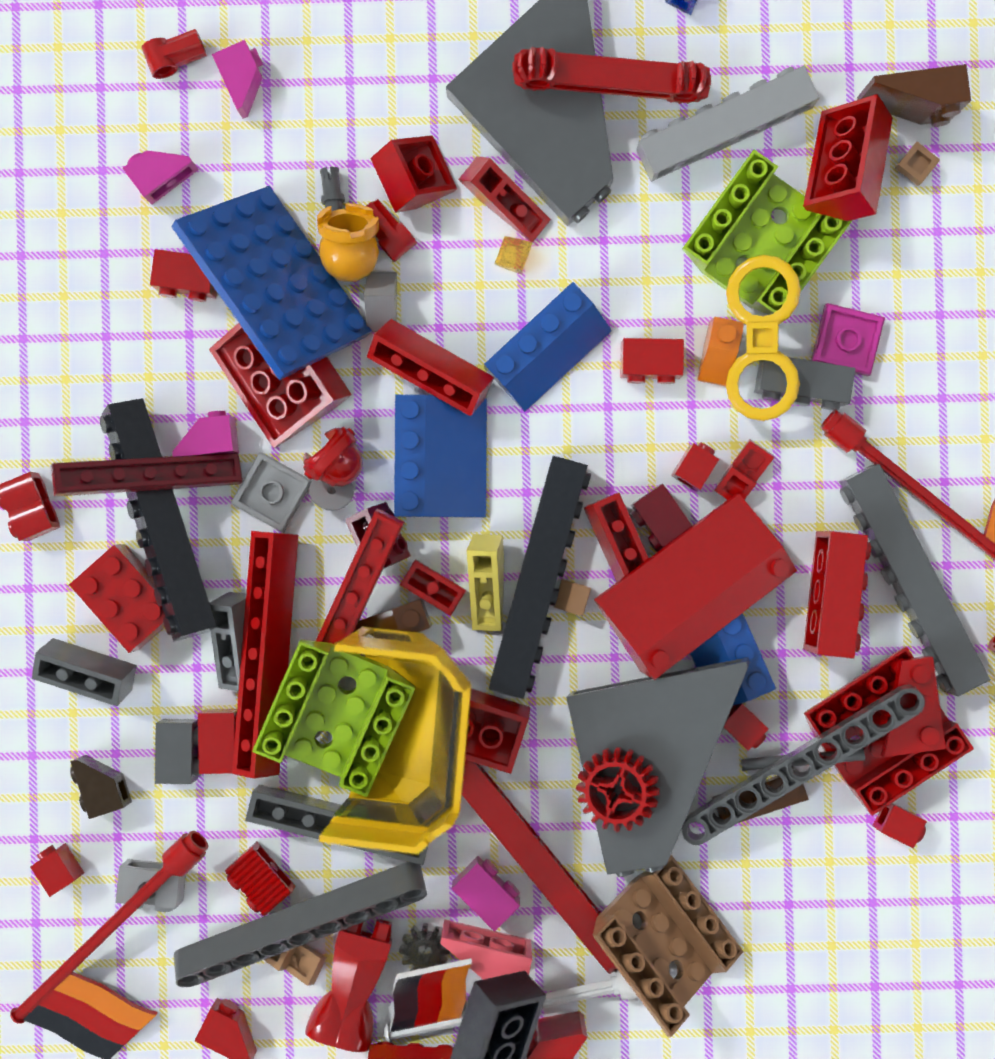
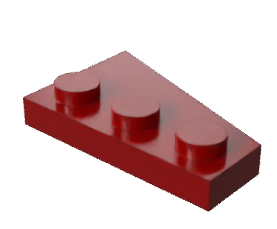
(926, 729)

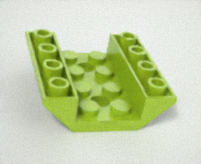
(743, 227)
(358, 719)

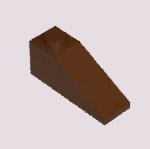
(407, 617)

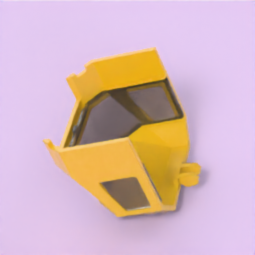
(423, 769)

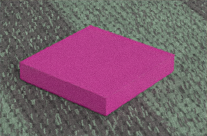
(848, 338)

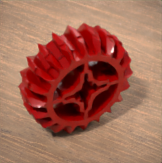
(629, 792)

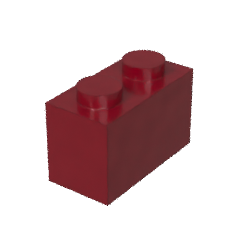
(660, 517)

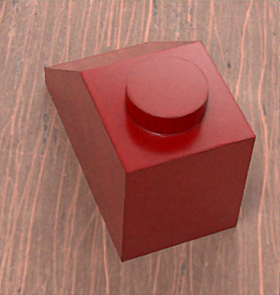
(227, 1031)

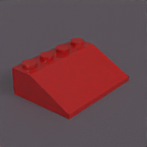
(277, 405)

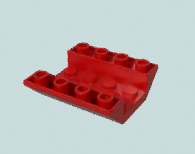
(878, 778)

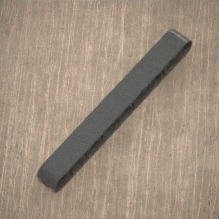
(809, 752)
(299, 924)

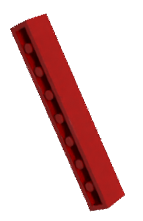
(264, 644)

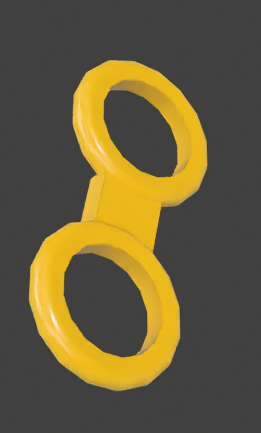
(763, 337)

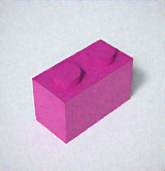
(486, 892)

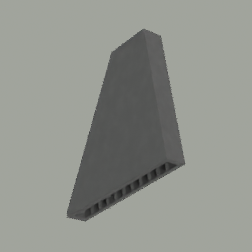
(548, 135)
(675, 729)

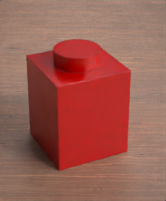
(695, 466)
(745, 727)
(900, 825)
(56, 868)

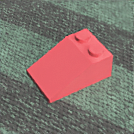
(490, 951)

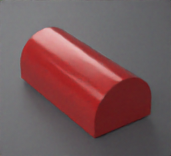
(433, 587)

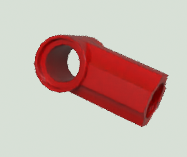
(167, 55)
(391, 236)

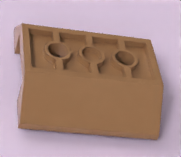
(675, 929)

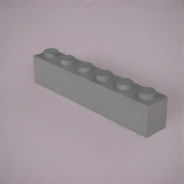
(727, 122)

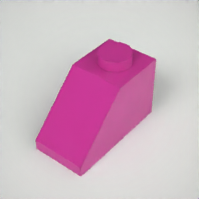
(240, 74)
(158, 173)
(210, 436)

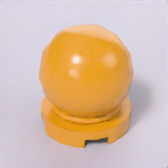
(348, 241)

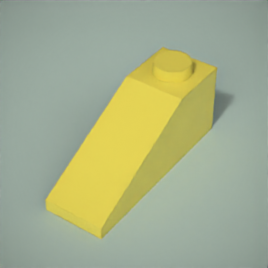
(486, 581)

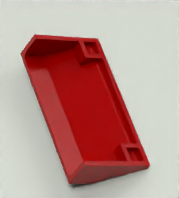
(695, 586)

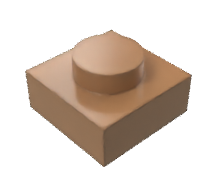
(917, 163)

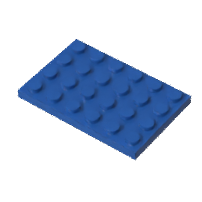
(272, 280)

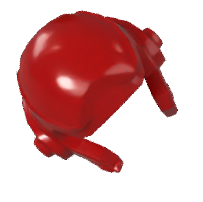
(337, 461)

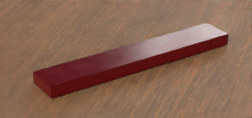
(145, 474)

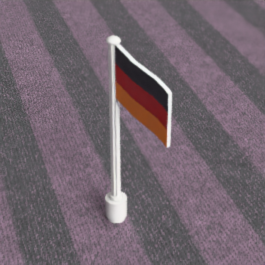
(436, 997)

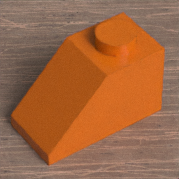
(719, 350)

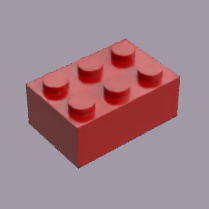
(121, 597)

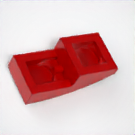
(744, 471)

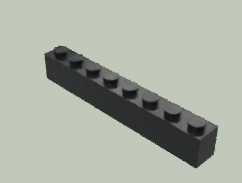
(159, 527)
(538, 577)

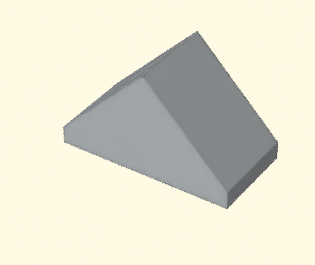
(380, 299)

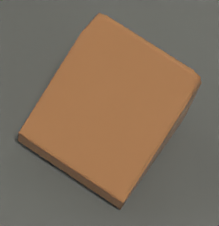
(572, 597)

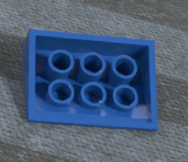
(439, 459)

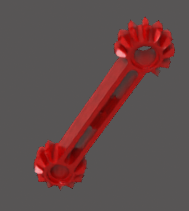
(611, 75)

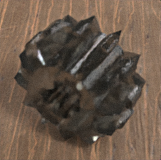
(423, 938)

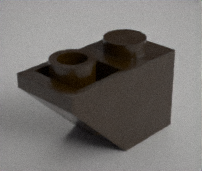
(100, 786)

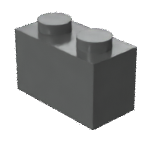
(176, 751)

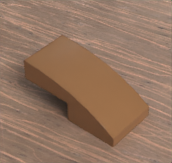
(301, 962)

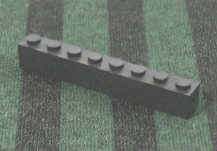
(913, 580)

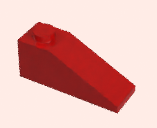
(504, 197)

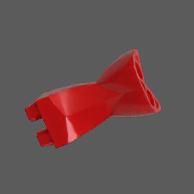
(344, 1014)

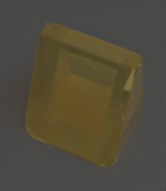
(513, 254)

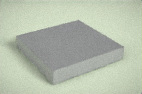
(271, 492)

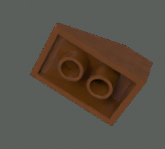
(924, 94)

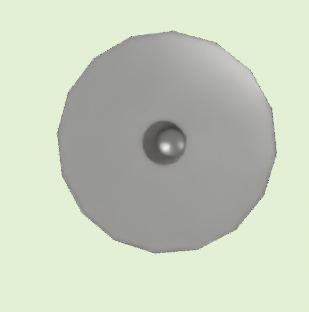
(330, 497)

